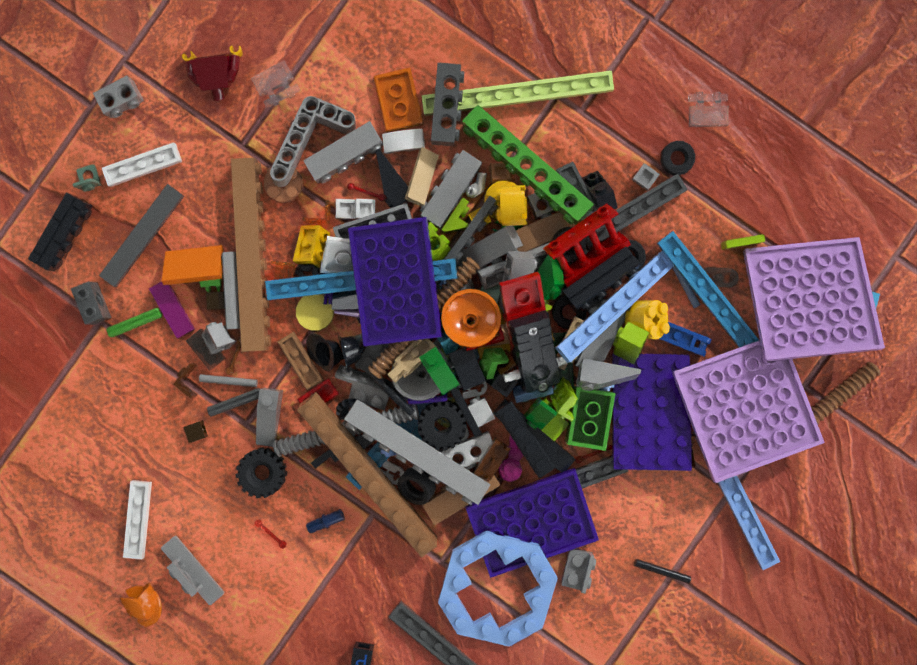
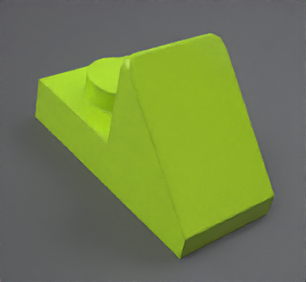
(454, 222)

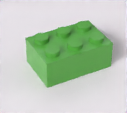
(591, 419)

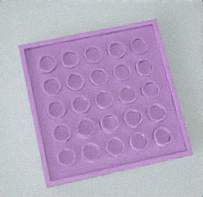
(812, 299)
(746, 410)

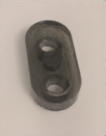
(718, 275)

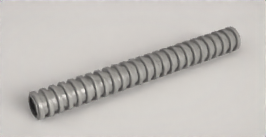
(312, 439)

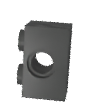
(91, 303)

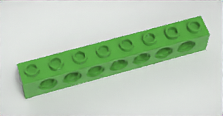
(480, 118)

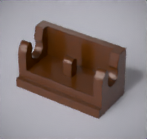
(492, 459)

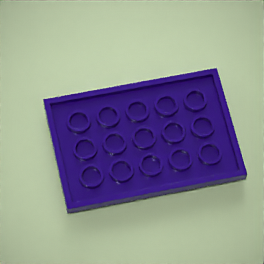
(395, 281)
(650, 417)
(540, 512)

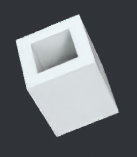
(480, 411)

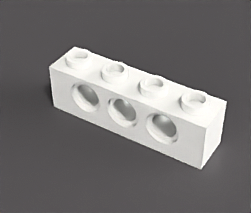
(463, 448)

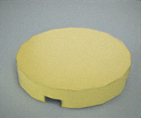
(313, 313)

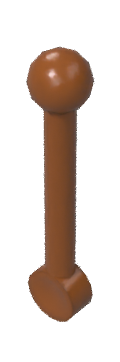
(229, 371)

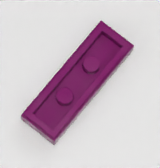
(172, 309)

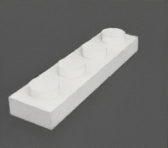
(141, 164)
(137, 519)

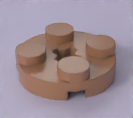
(285, 194)

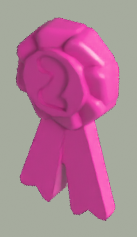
(510, 468)

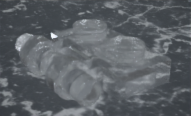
(273, 78)
(708, 115)

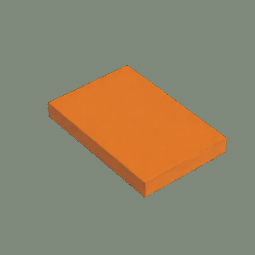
(398, 100)
(192, 265)

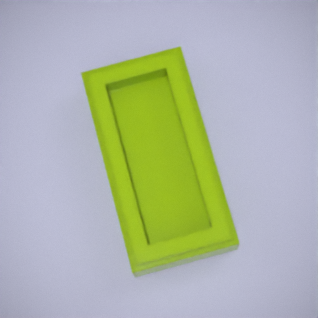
(743, 242)

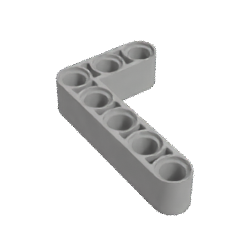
(311, 117)

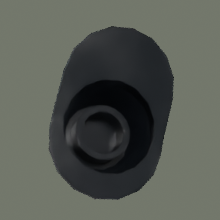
(351, 350)
(323, 352)

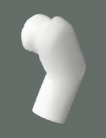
(477, 187)

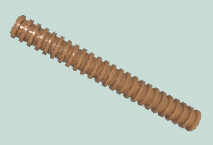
(451, 287)
(845, 391)

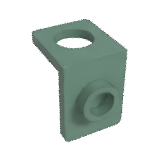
(88, 184)

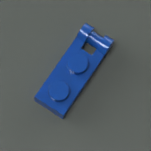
(686, 339)

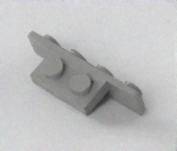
(365, 388)
(190, 572)

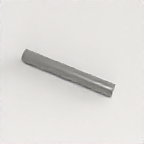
(228, 380)

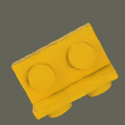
(310, 245)

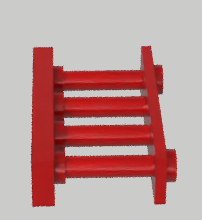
(596, 256)

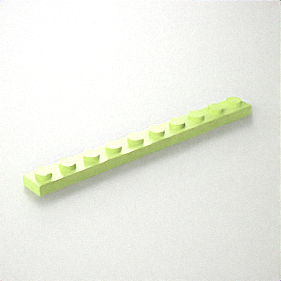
(528, 91)

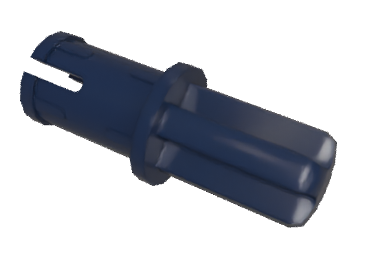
(325, 521)

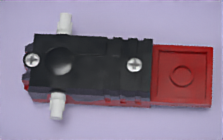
(529, 334)

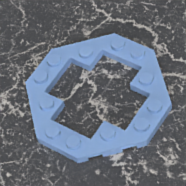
(486, 627)

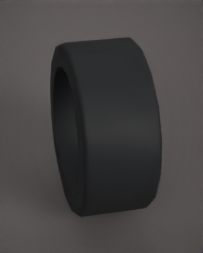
(410, 493)

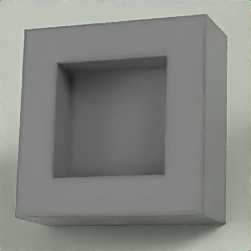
(645, 177)

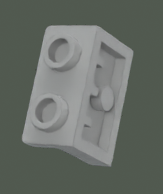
(578, 570)

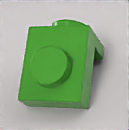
(490, 360)

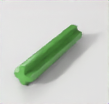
(134, 322)

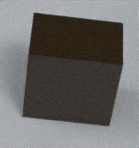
(215, 300)
(195, 431)

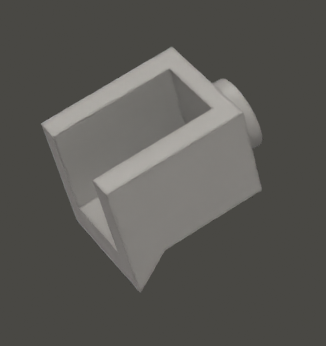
(217, 338)

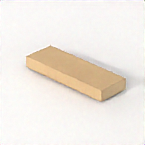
(421, 177)

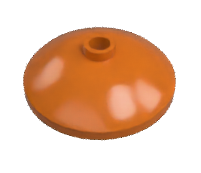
(471, 305)

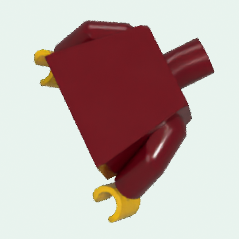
(213, 71)

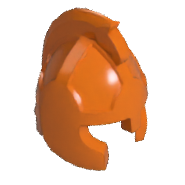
(144, 605)

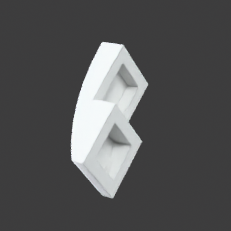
(403, 140)
(354, 208)

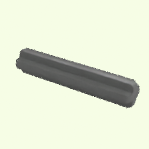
(233, 402)

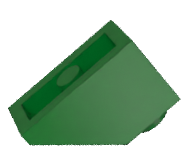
(551, 278)
(439, 370)
(540, 414)

